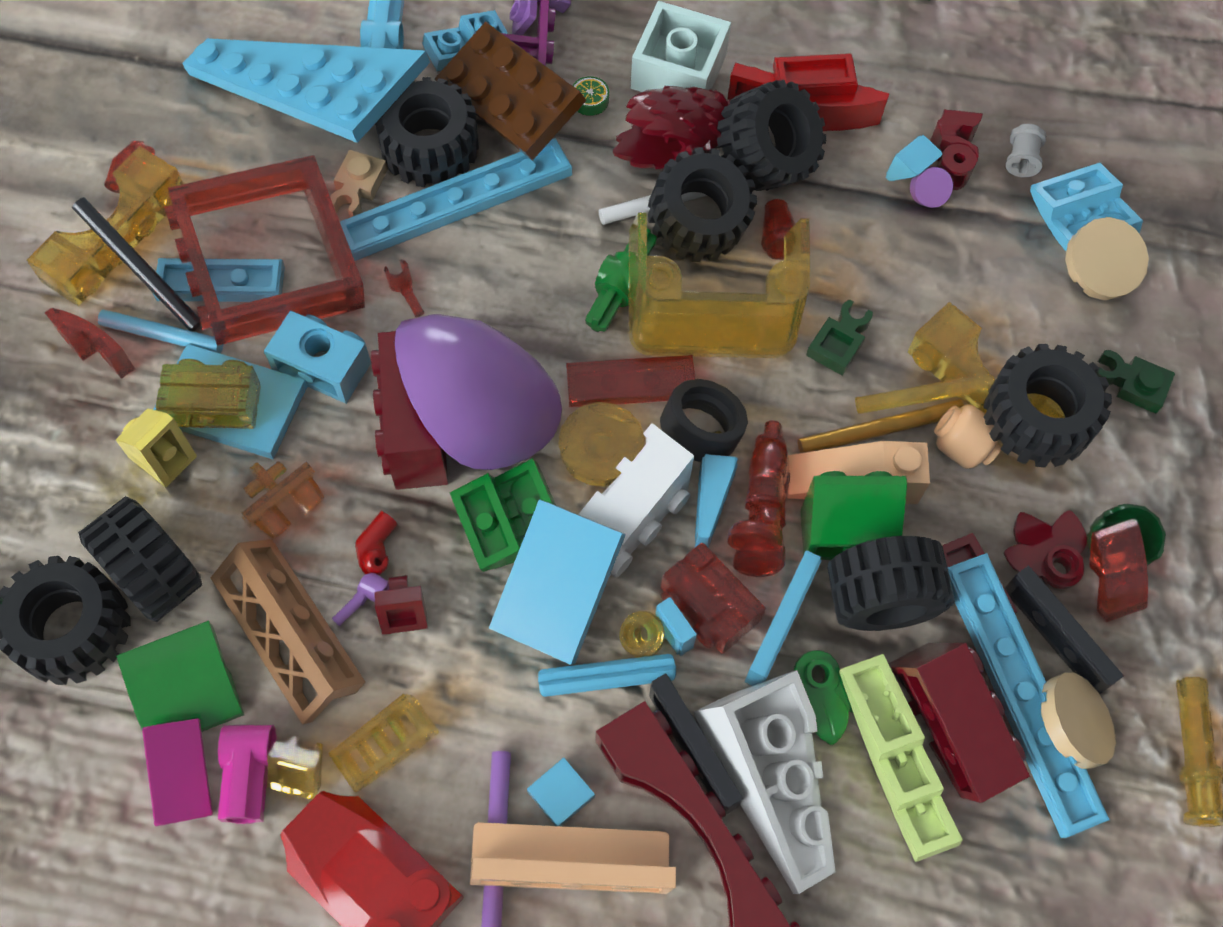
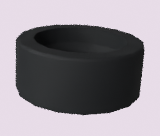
(711, 399)

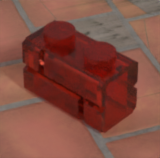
(712, 599)

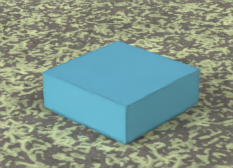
(676, 627)
(560, 792)

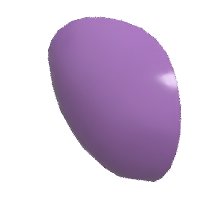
(476, 390)

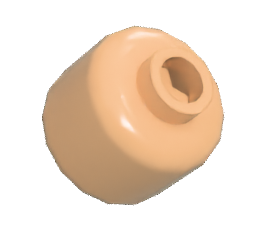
(966, 437)

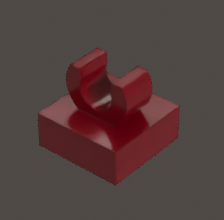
(400, 607)

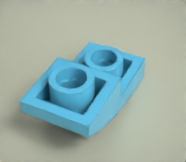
(446, 43)

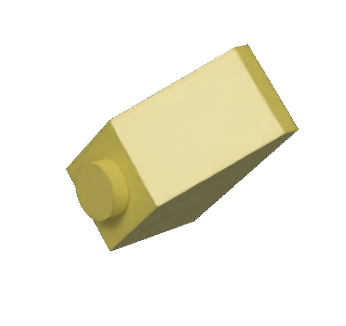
(157, 445)

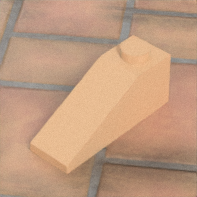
(895, 457)

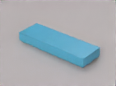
(232, 278)
(783, 619)

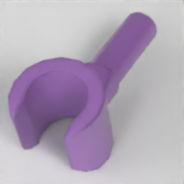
(367, 586)

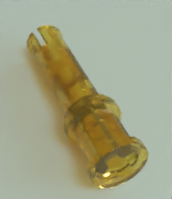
(1200, 772)

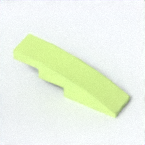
(899, 757)

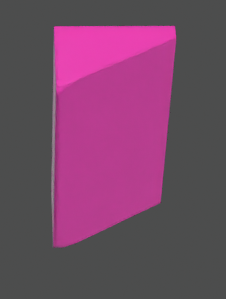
(177, 772)

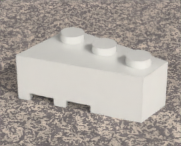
(643, 493)

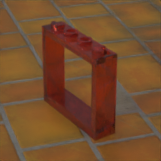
(250, 186)

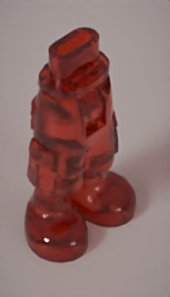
(761, 536)

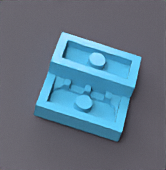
(1079, 198)

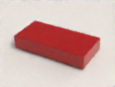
(818, 73)

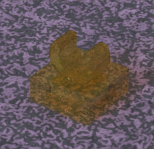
(295, 768)

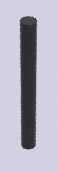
(136, 264)

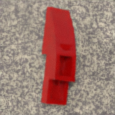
(839, 111)

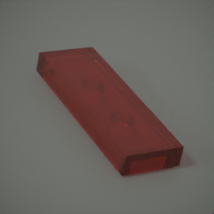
(627, 379)

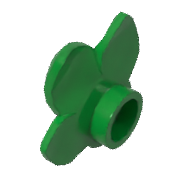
(827, 697)

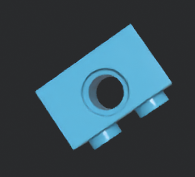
(332, 374)

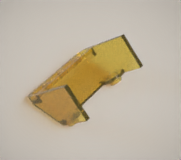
(716, 323)

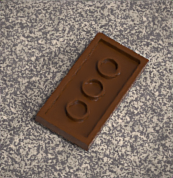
(512, 90)

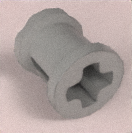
(1025, 155)

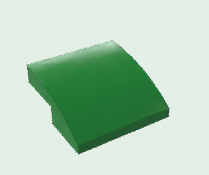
(499, 512)
(181, 680)

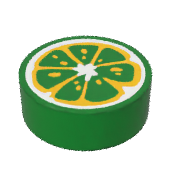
(596, 94)

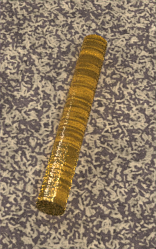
(922, 394)

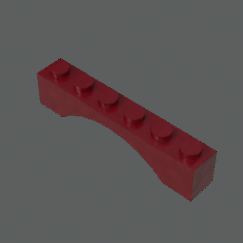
(646, 759)

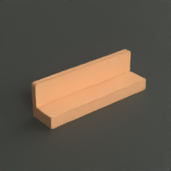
(571, 858)

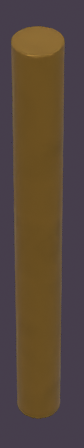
(875, 427)

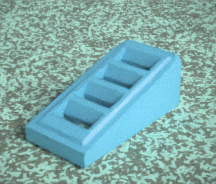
(714, 483)

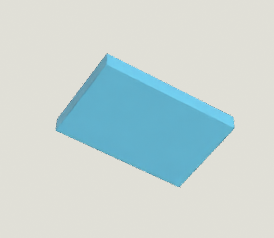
(276, 408)
(557, 581)

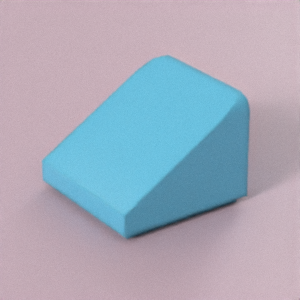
(913, 159)

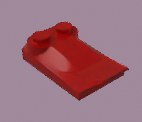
(363, 867)

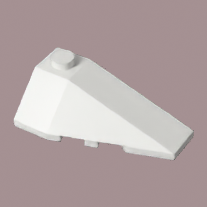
(770, 756)

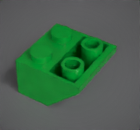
(851, 511)

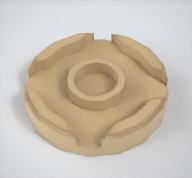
(1107, 258)
(1078, 720)

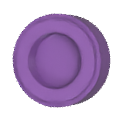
(931, 187)

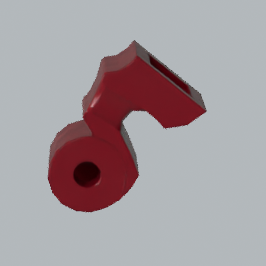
(954, 138)

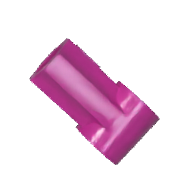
(244, 762)

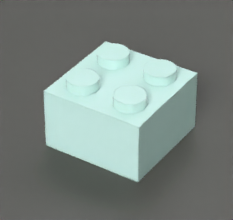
(679, 49)

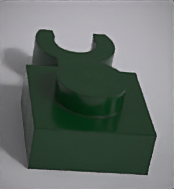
(839, 340)
(1139, 381)

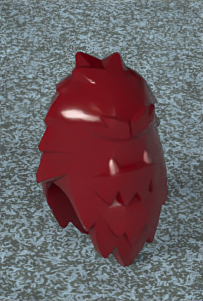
(670, 123)

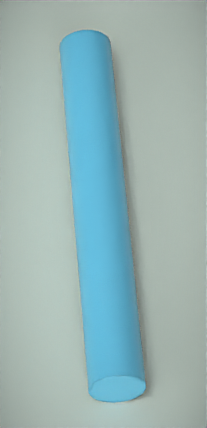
(157, 330)

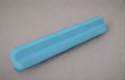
(605, 675)

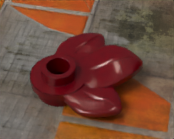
(1043, 545)

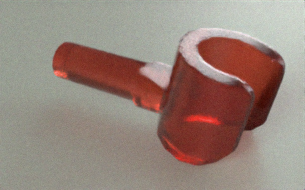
(402, 283)

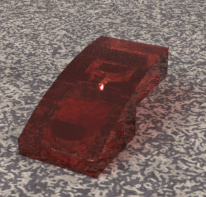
(87, 339)
(1121, 565)

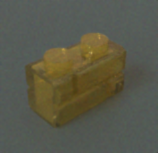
(209, 394)

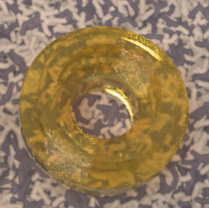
(631, 636)

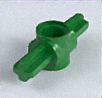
(613, 287)

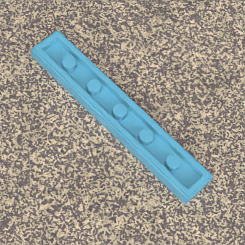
(453, 200)
(1019, 687)

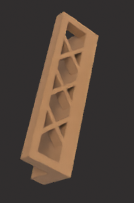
(289, 618)

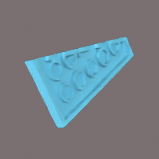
(320, 84)

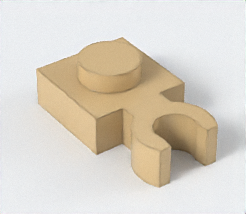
(357, 179)

